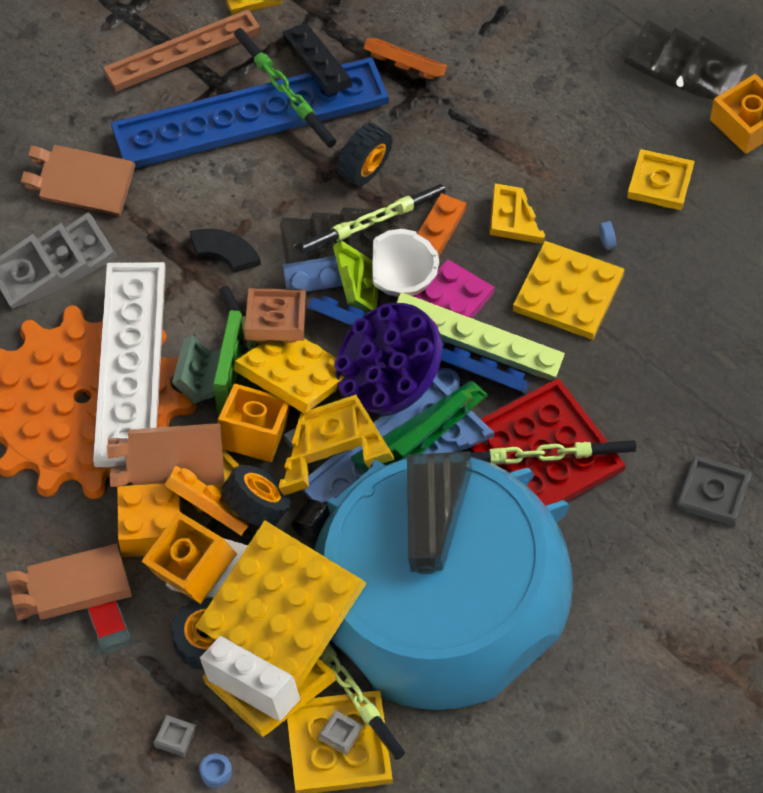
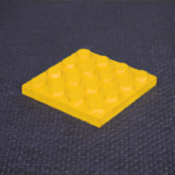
(282, 602)

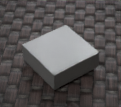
(340, 732)
(175, 736)

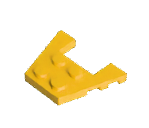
(331, 431)

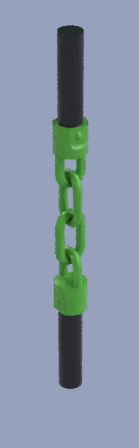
(304, 110)

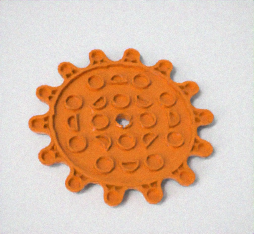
(38, 405)

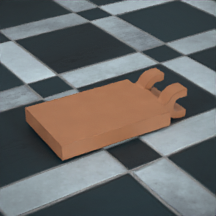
(80, 179)
(155, 452)
(69, 583)

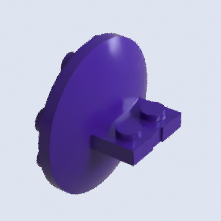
(389, 358)

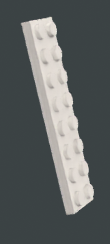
(129, 354)

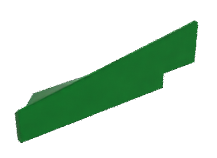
(429, 425)

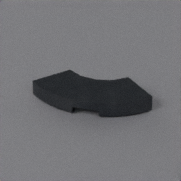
(225, 247)

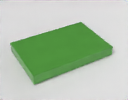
(231, 351)

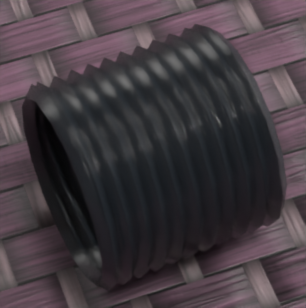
(310, 520)

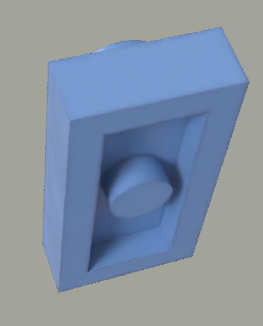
(312, 274)

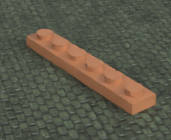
(179, 51)

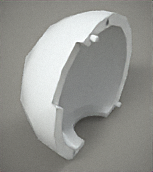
(403, 262)

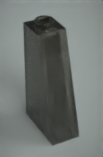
(434, 503)

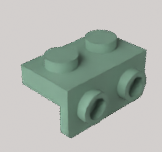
(196, 370)

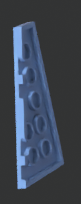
(341, 472)

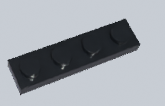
(317, 59)

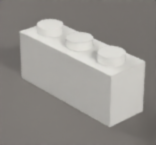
(250, 678)

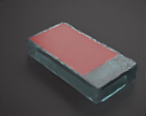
(109, 626)

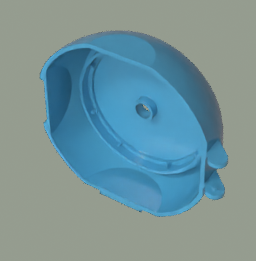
(462, 629)

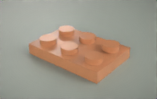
(275, 315)

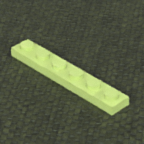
(491, 341)

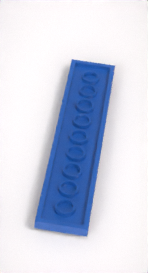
(242, 115)

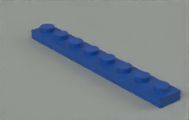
(457, 358)

